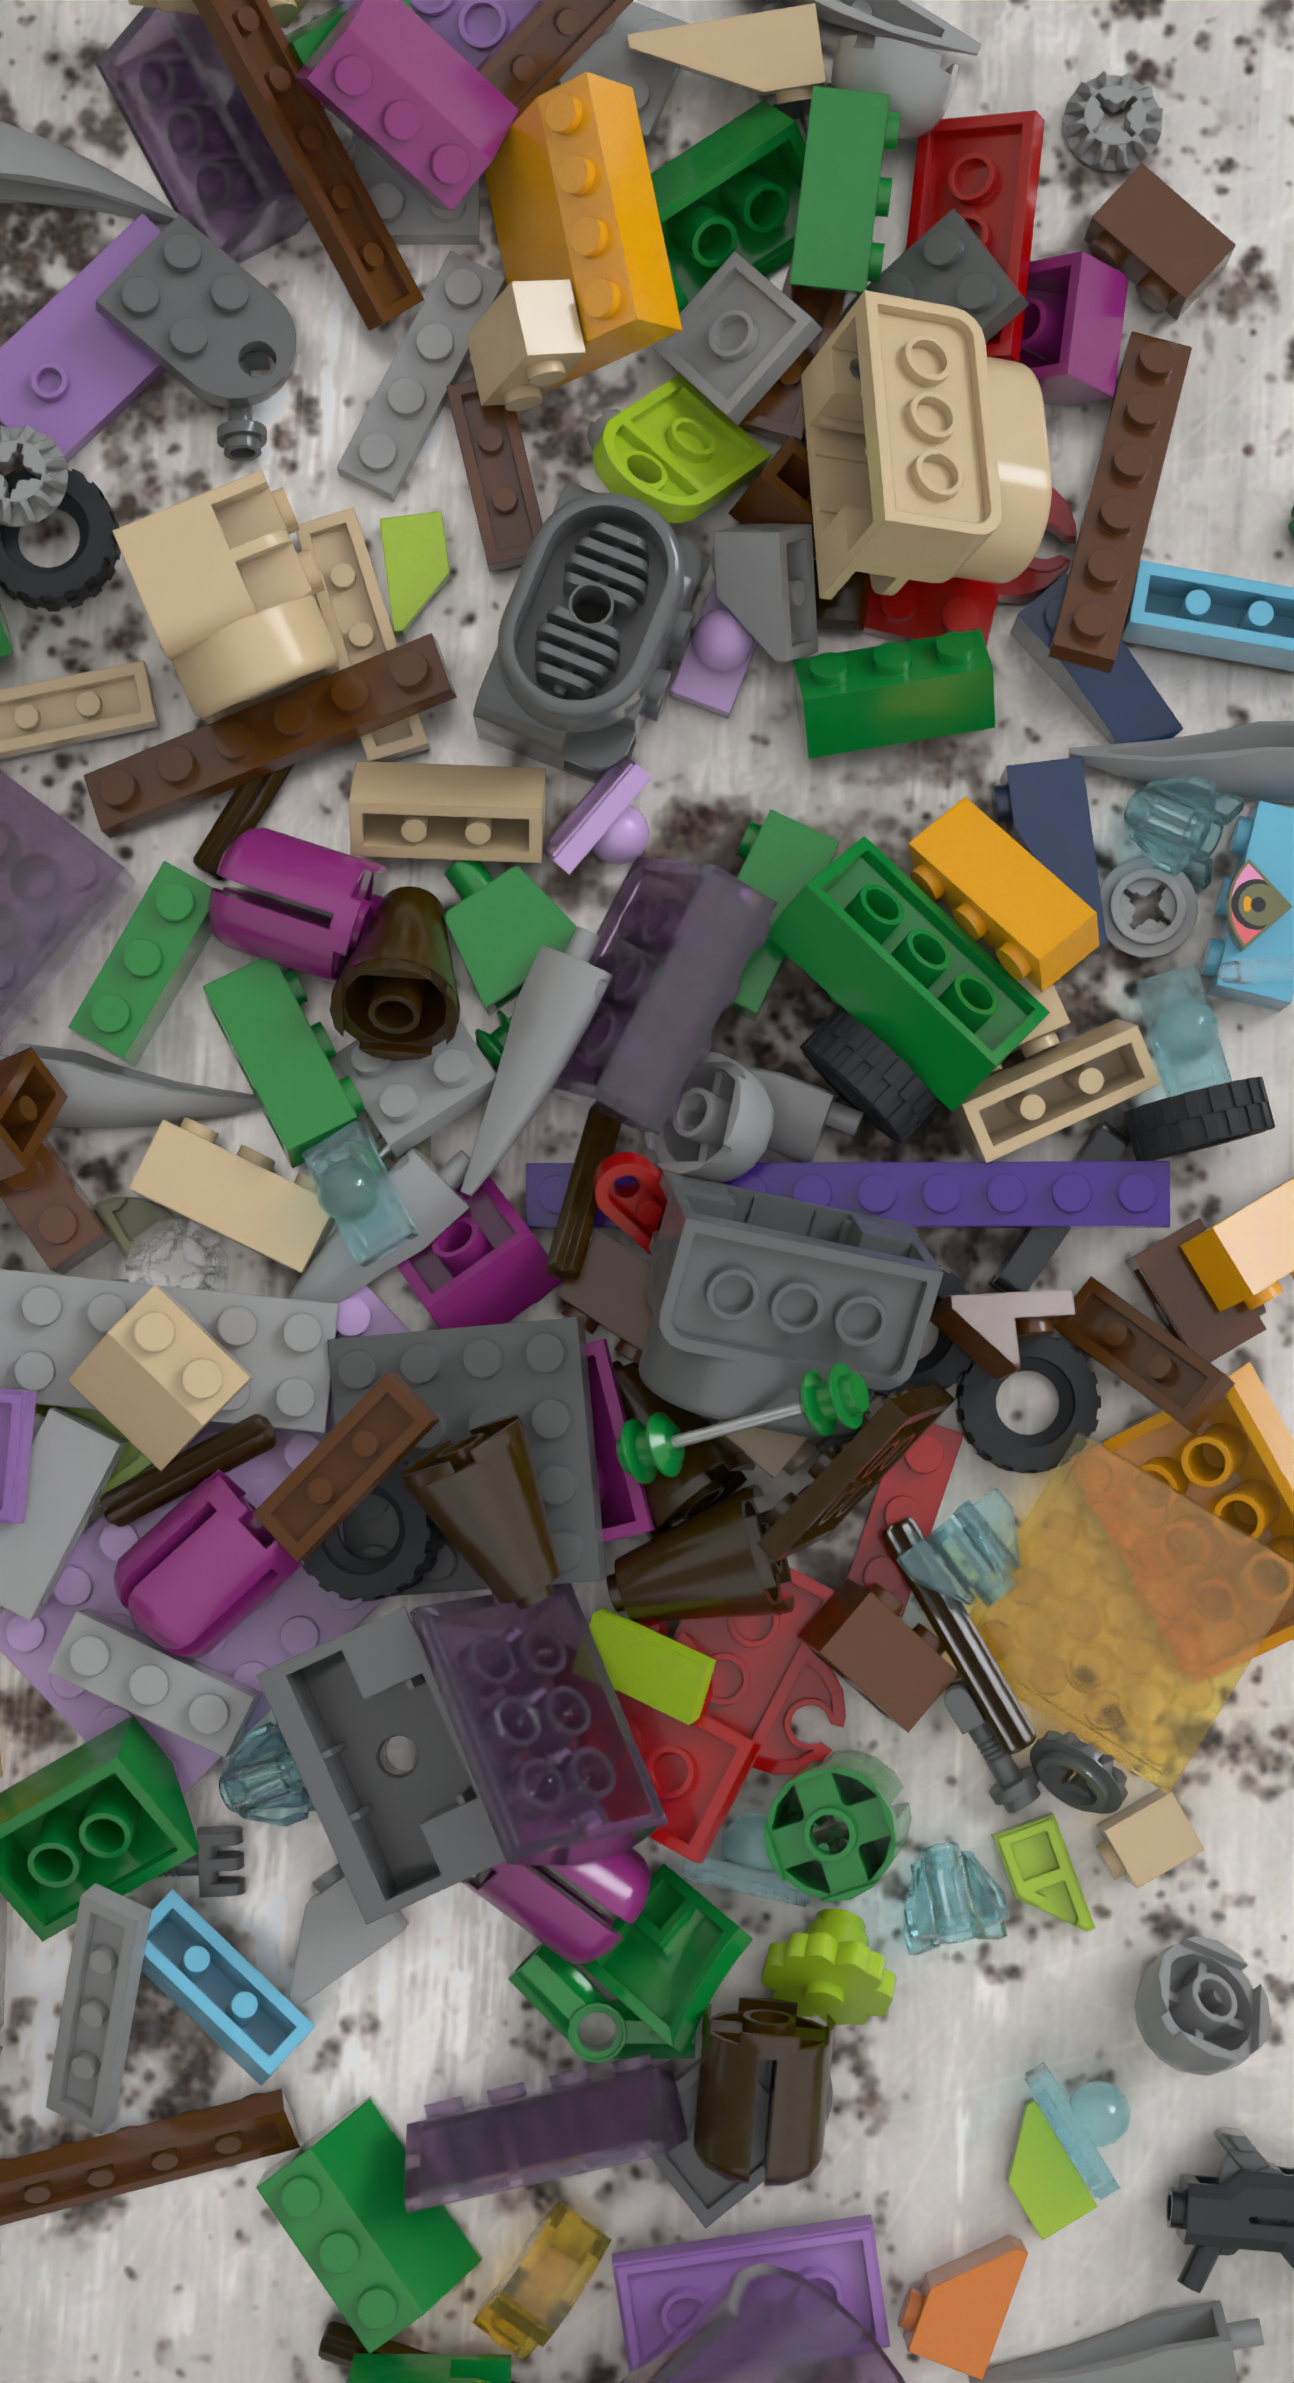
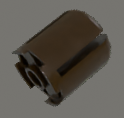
(729, 2085)

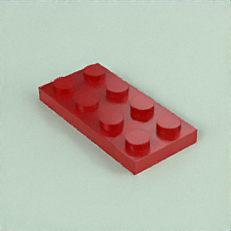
(991, 178)

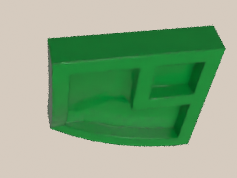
(671, 1958)

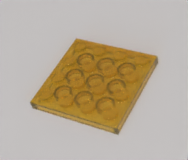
(1131, 1611)

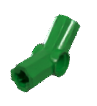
(567, 1996)

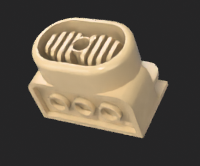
(927, 457)
(231, 596)

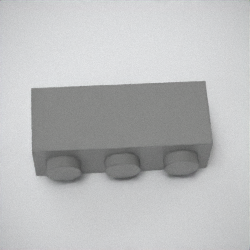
(65, 1482)
(154, 1682)

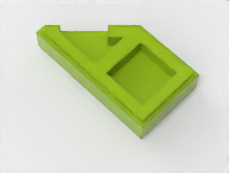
(414, 564)
(1042, 1870)
(1045, 2176)

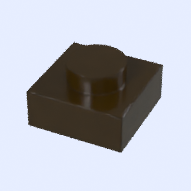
(847, 607)

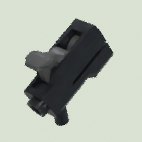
(1239, 2209)

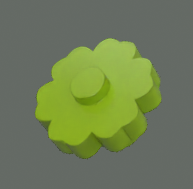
(830, 1970)

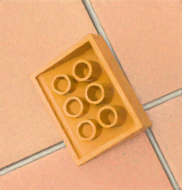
(581, 206)
(1232, 1465)

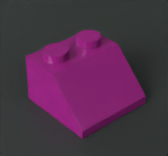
(1074, 327)
(481, 1265)

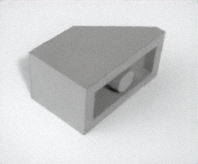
(769, 584)
(336, 1936)

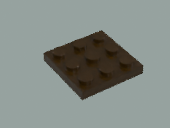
(850, 1472)

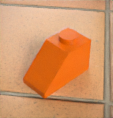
(963, 2306)

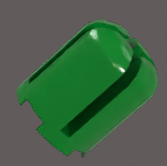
(835, 1860)

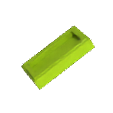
(652, 1666)

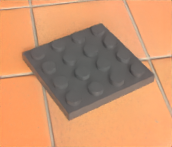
(467, 1382)

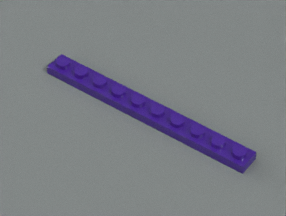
(933, 1192)

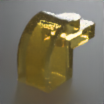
(542, 2282)

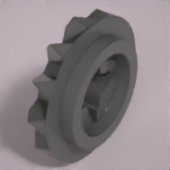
(1078, 1773)

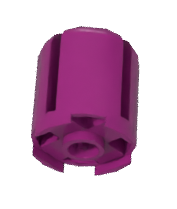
(301, 874)
(201, 1569)
(559, 1913)

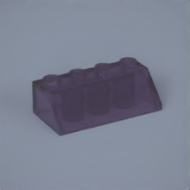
(200, 133)
(542, 2133)

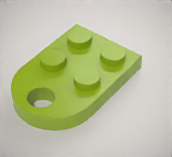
(680, 450)

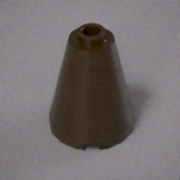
(399, 980)
(709, 1467)
(491, 1508)
(704, 1568)

